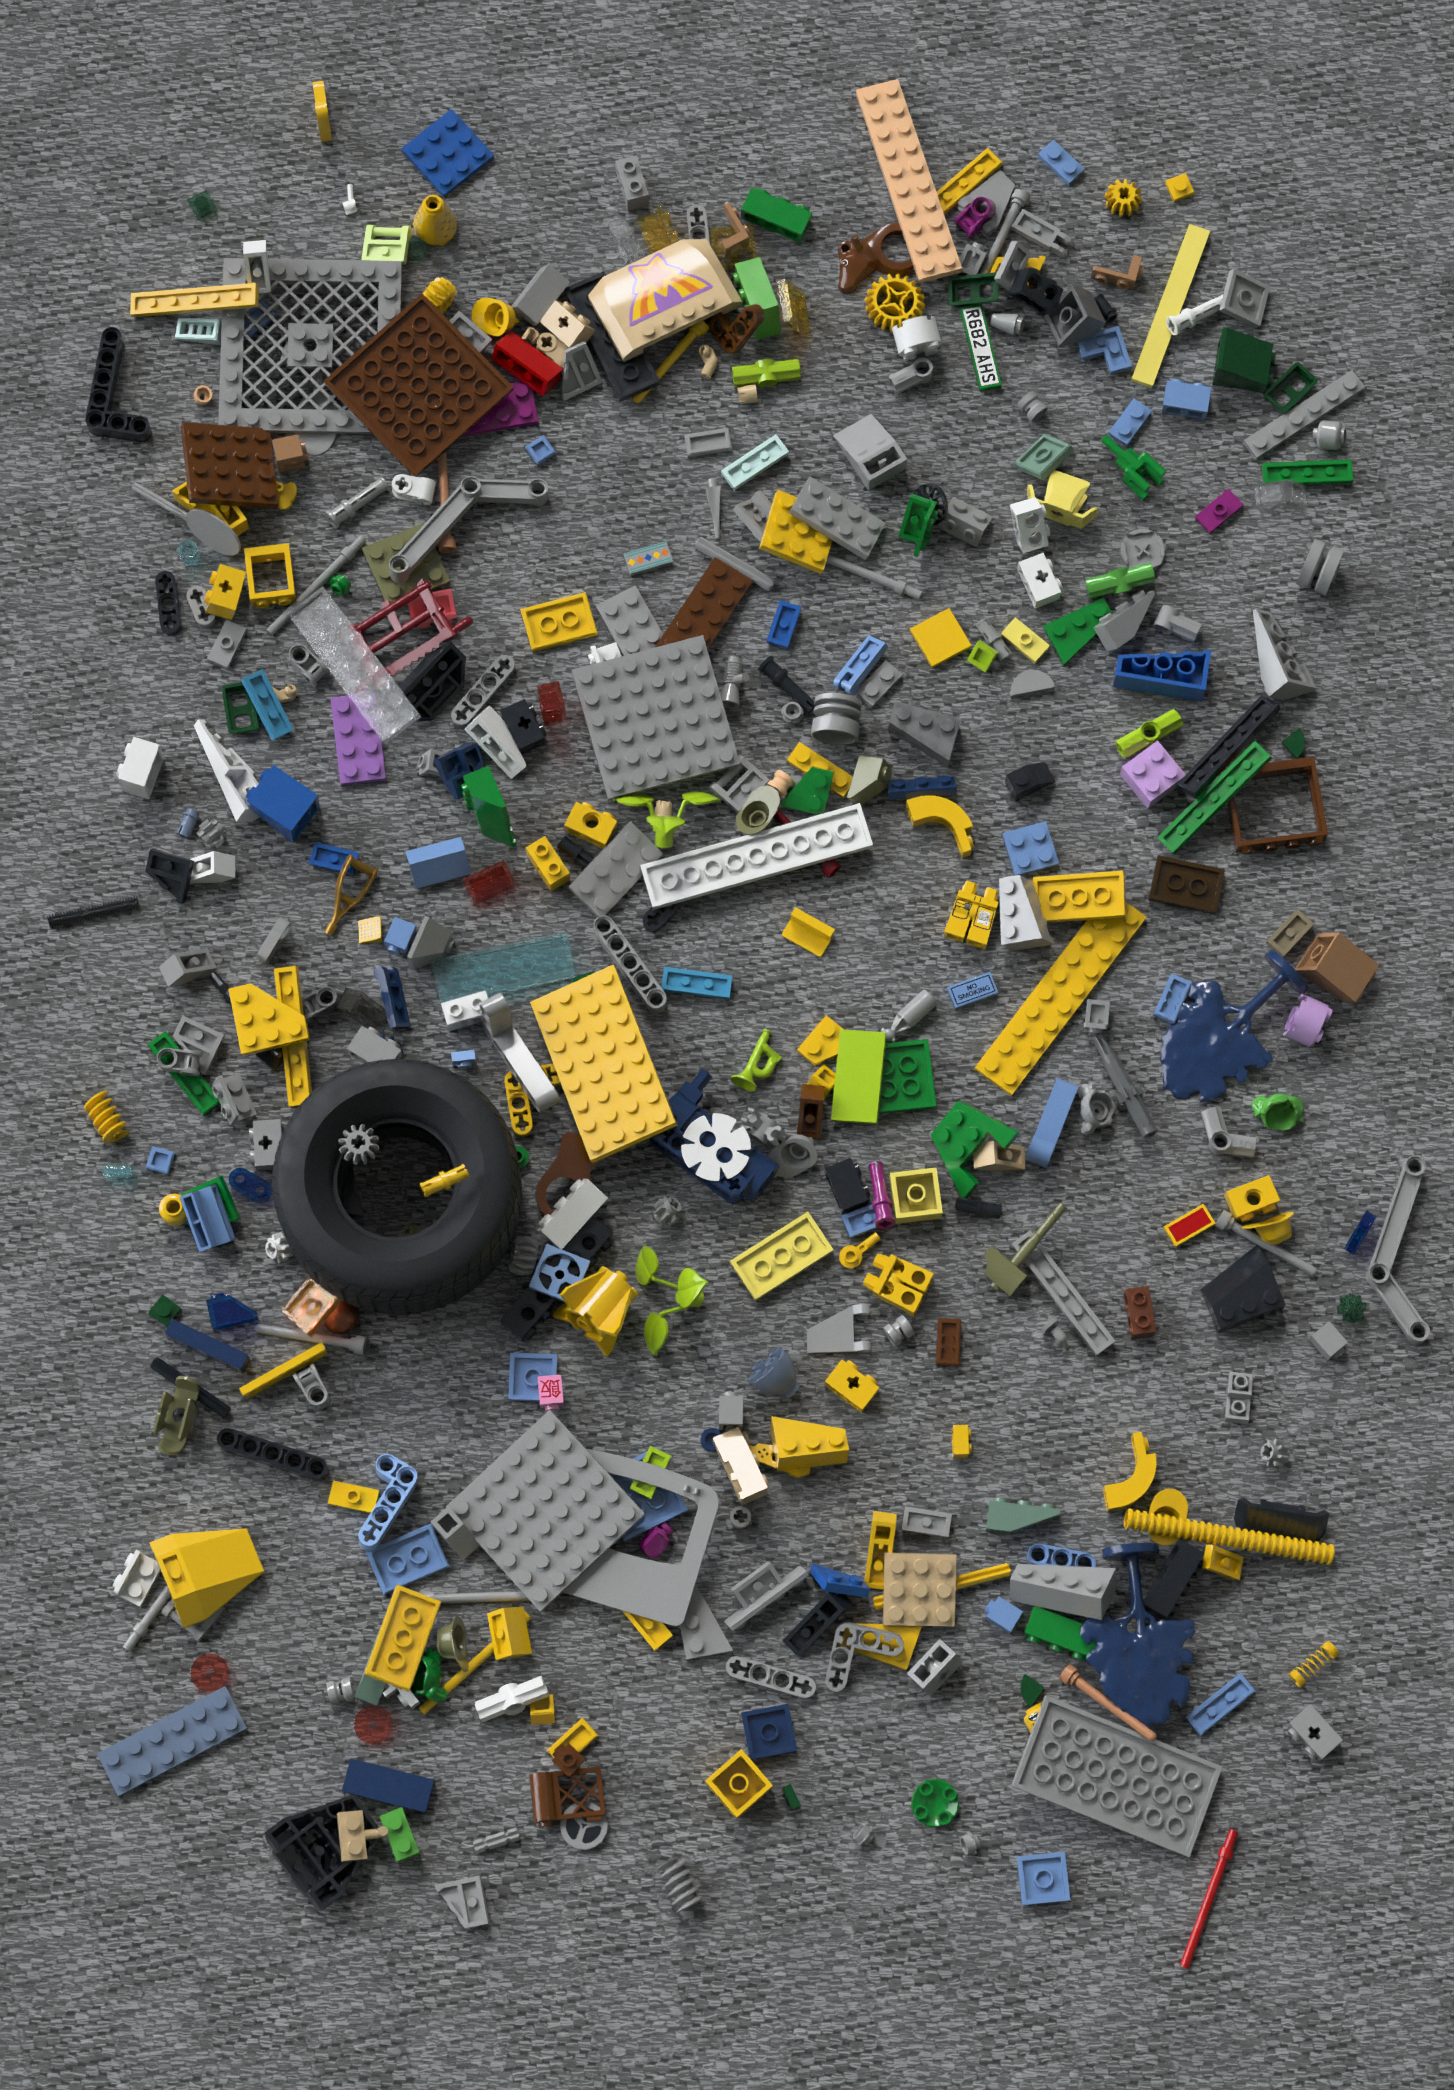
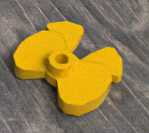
(287, 494)

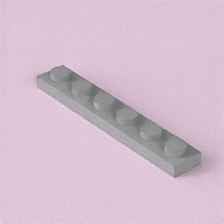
(1304, 414)
(1066, 1297)

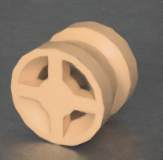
(781, 783)

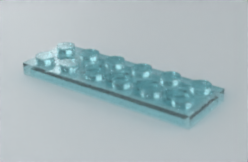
(504, 967)

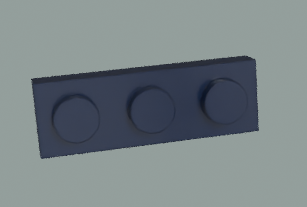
(921, 786)

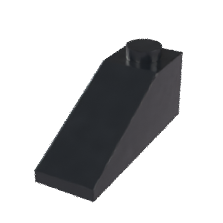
(817, 1622)

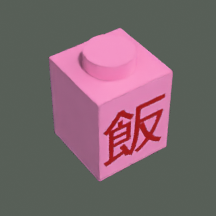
(550, 1392)

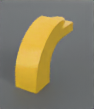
(943, 811)
(1130, 1491)

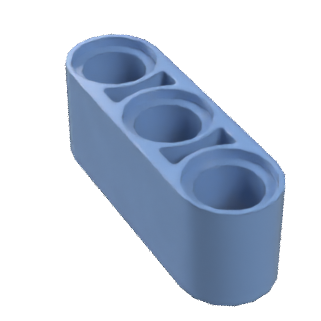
(1051, 1551)

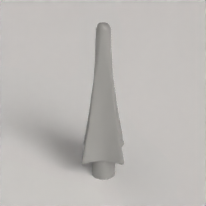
(713, 495)

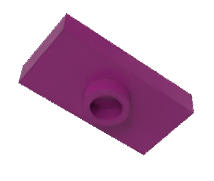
(1218, 511)

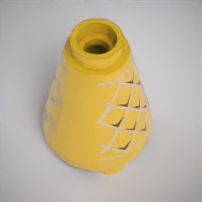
(435, 221)

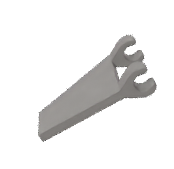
(996, 188)
(837, 1333)

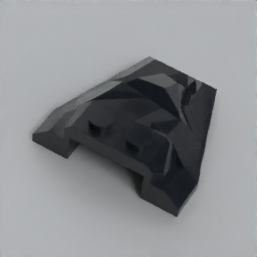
(310, 1850)

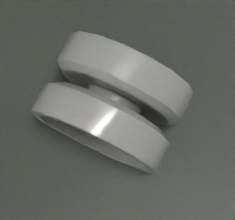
(1320, 567)

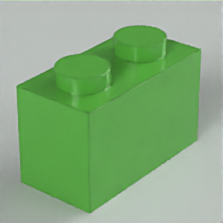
(400, 1835)

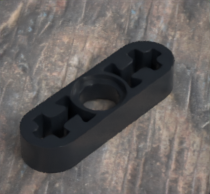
(172, 586)

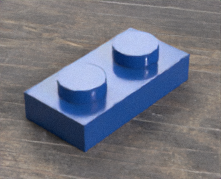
(783, 625)
(331, 858)

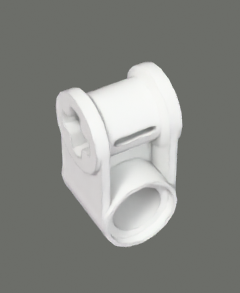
(415, 490)

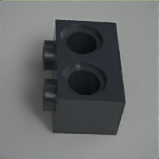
(1034, 294)

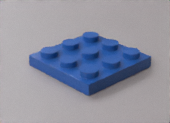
(447, 153)

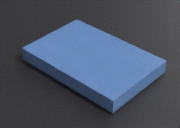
(407, 1559)

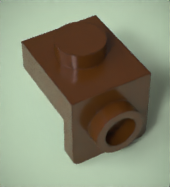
(567, 1759)

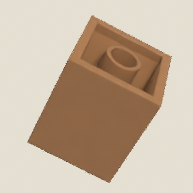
(1337, 966)

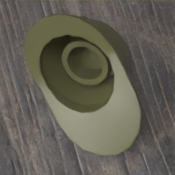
(758, 810)
(452, 1642)

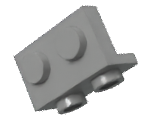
(754, 513)
(965, 522)

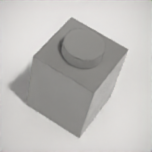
(1329, 1341)

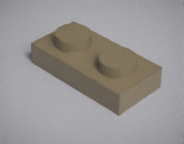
(1290, 933)

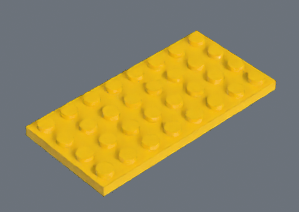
(603, 1064)

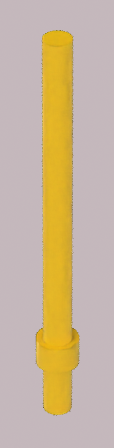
(461, 1675)

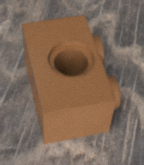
(290, 453)

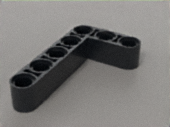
(106, 392)

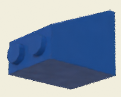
(283, 802)

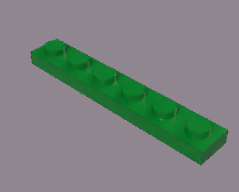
(1214, 797)

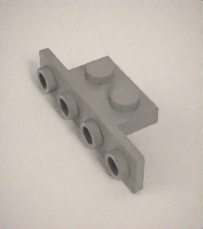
(760, 1590)

